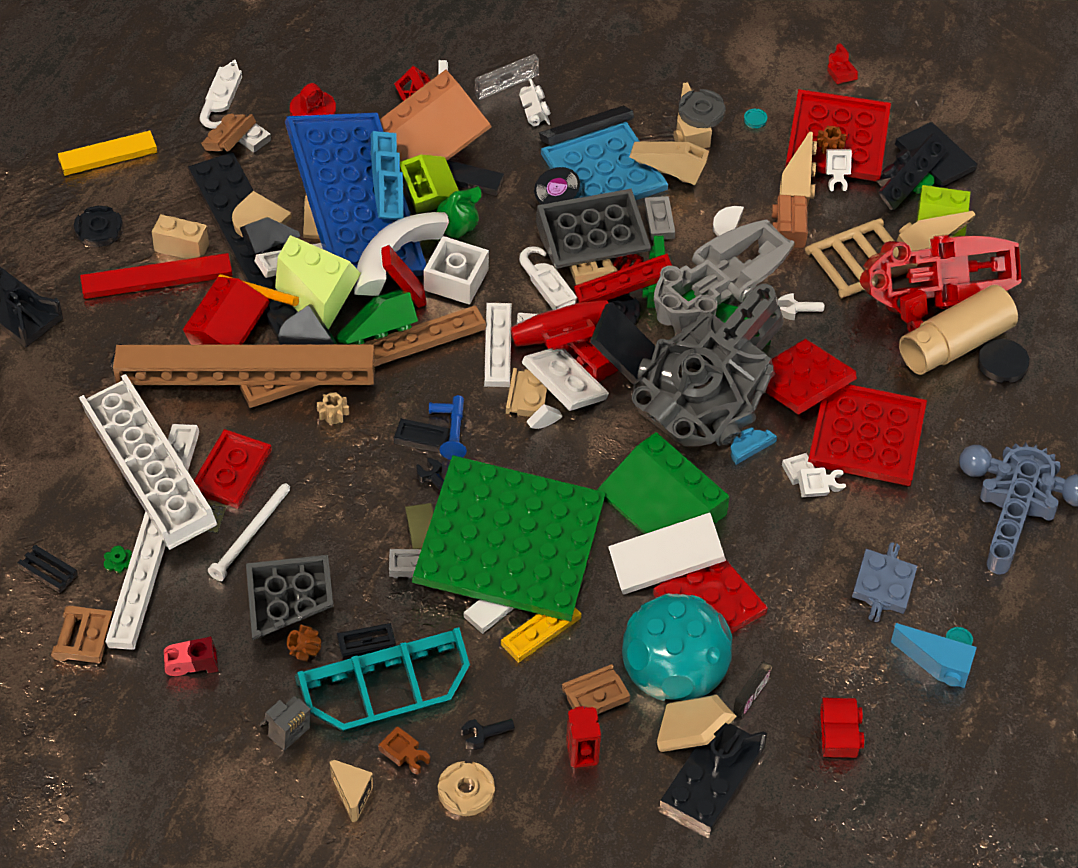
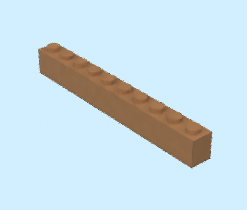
(245, 364)

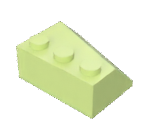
(315, 278)

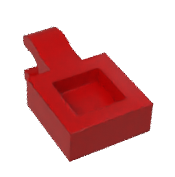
(913, 308)

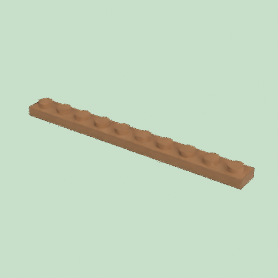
(389, 348)

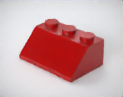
(226, 313)

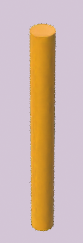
(273, 294)

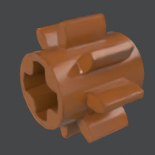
(830, 139)
(304, 643)

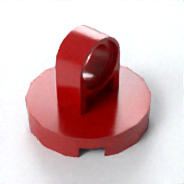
(312, 102)

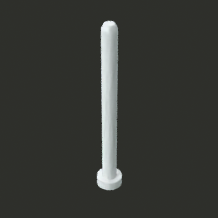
(218, 571)

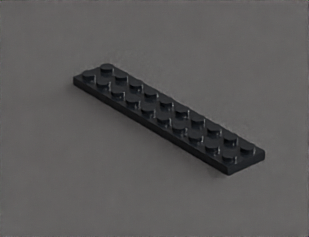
(222, 190)

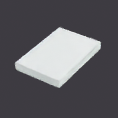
(565, 378)

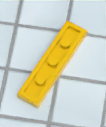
(107, 153)

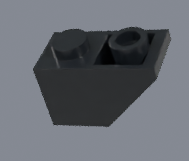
(266, 234)

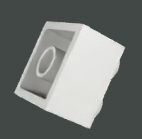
(456, 270)

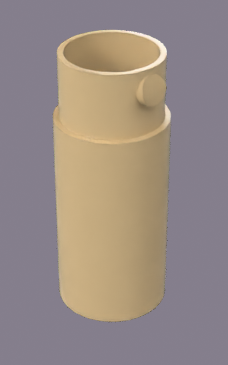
(959, 329)

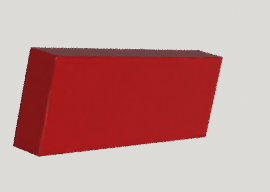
(403, 275)

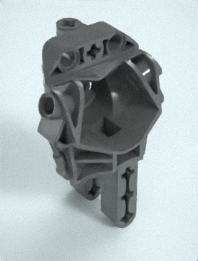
(718, 351)

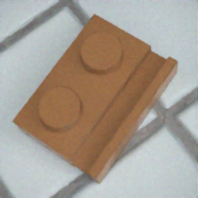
(228, 132)
(597, 689)

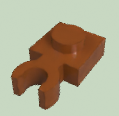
(402, 747)

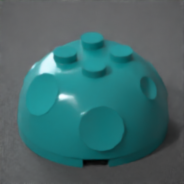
(677, 647)

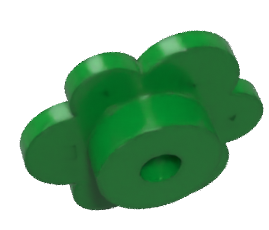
(117, 559)

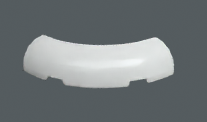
(408, 229)

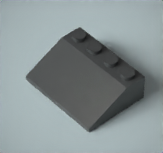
(592, 228)

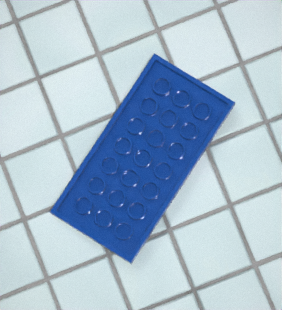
(339, 186)

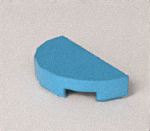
(750, 443)

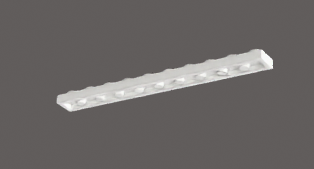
(146, 559)

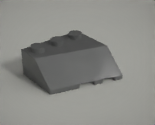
(287, 591)

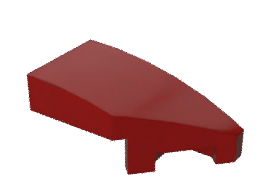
(839, 66)

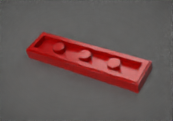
(622, 281)

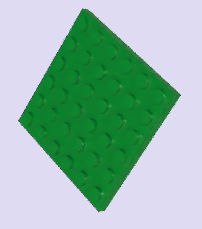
(510, 538)

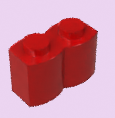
(840, 727)

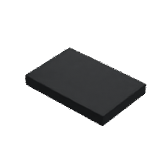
(951, 166)
(621, 342)

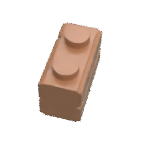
(791, 218)

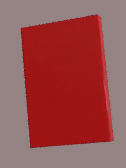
(231, 468)

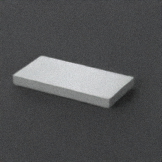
(666, 553)

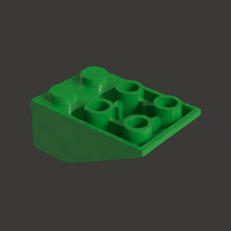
(380, 315)

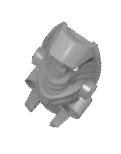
(719, 273)

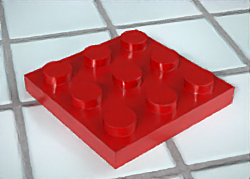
(807, 376)
(721, 589)

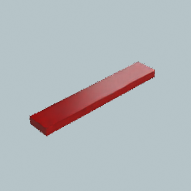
(155, 276)

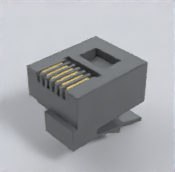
(287, 721)

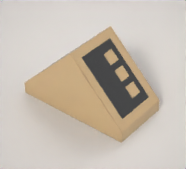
(352, 785)

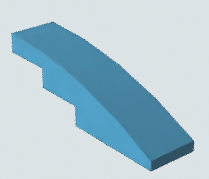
(387, 175)

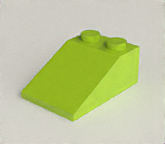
(942, 202)

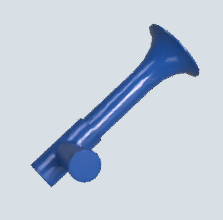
(453, 446)

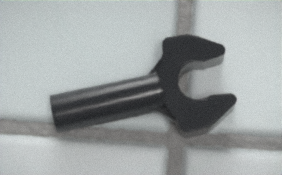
(430, 476)
(483, 732)

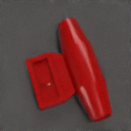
(559, 325)

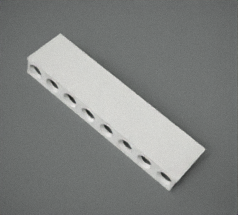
(149, 463)

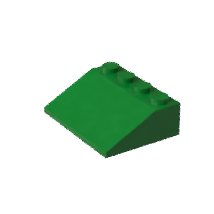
(662, 488)

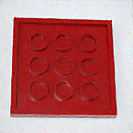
(860, 119)
(868, 434)

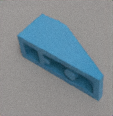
(939, 656)

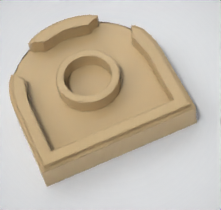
(255, 208)

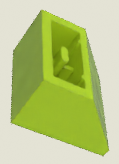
(427, 181)

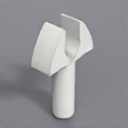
(794, 306)

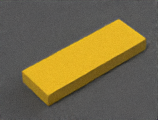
(535, 634)

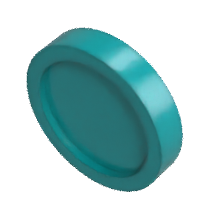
(755, 118)
(960, 634)

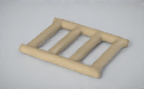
(857, 234)

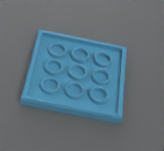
(604, 163)

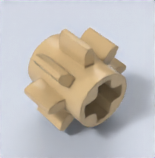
(333, 408)

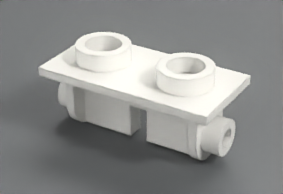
(536, 109)

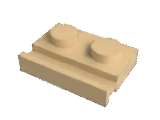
(525, 393)

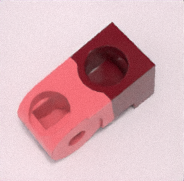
(191, 657)

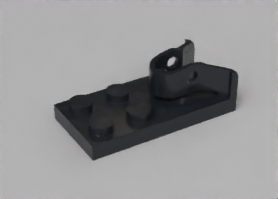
(25, 313)
(713, 776)

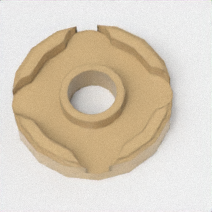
(466, 803)

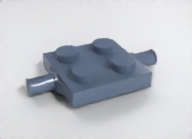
(884, 581)

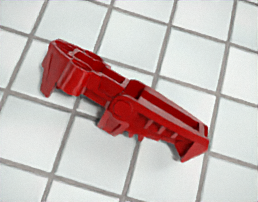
(942, 269)

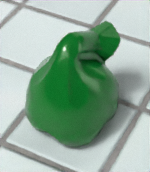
(461, 212)

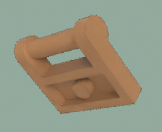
(90, 637)

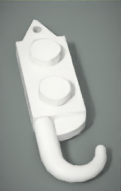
(221, 92)
(547, 280)

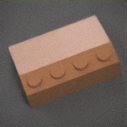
(435, 120)

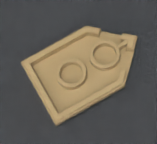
(692, 722)

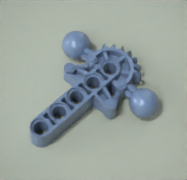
(1021, 488)

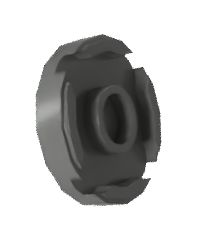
(701, 108)

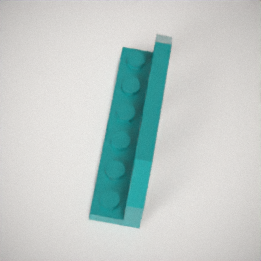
(391, 657)

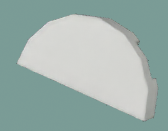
(727, 219)

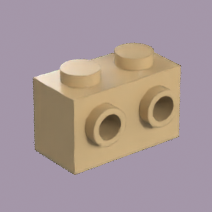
(180, 237)

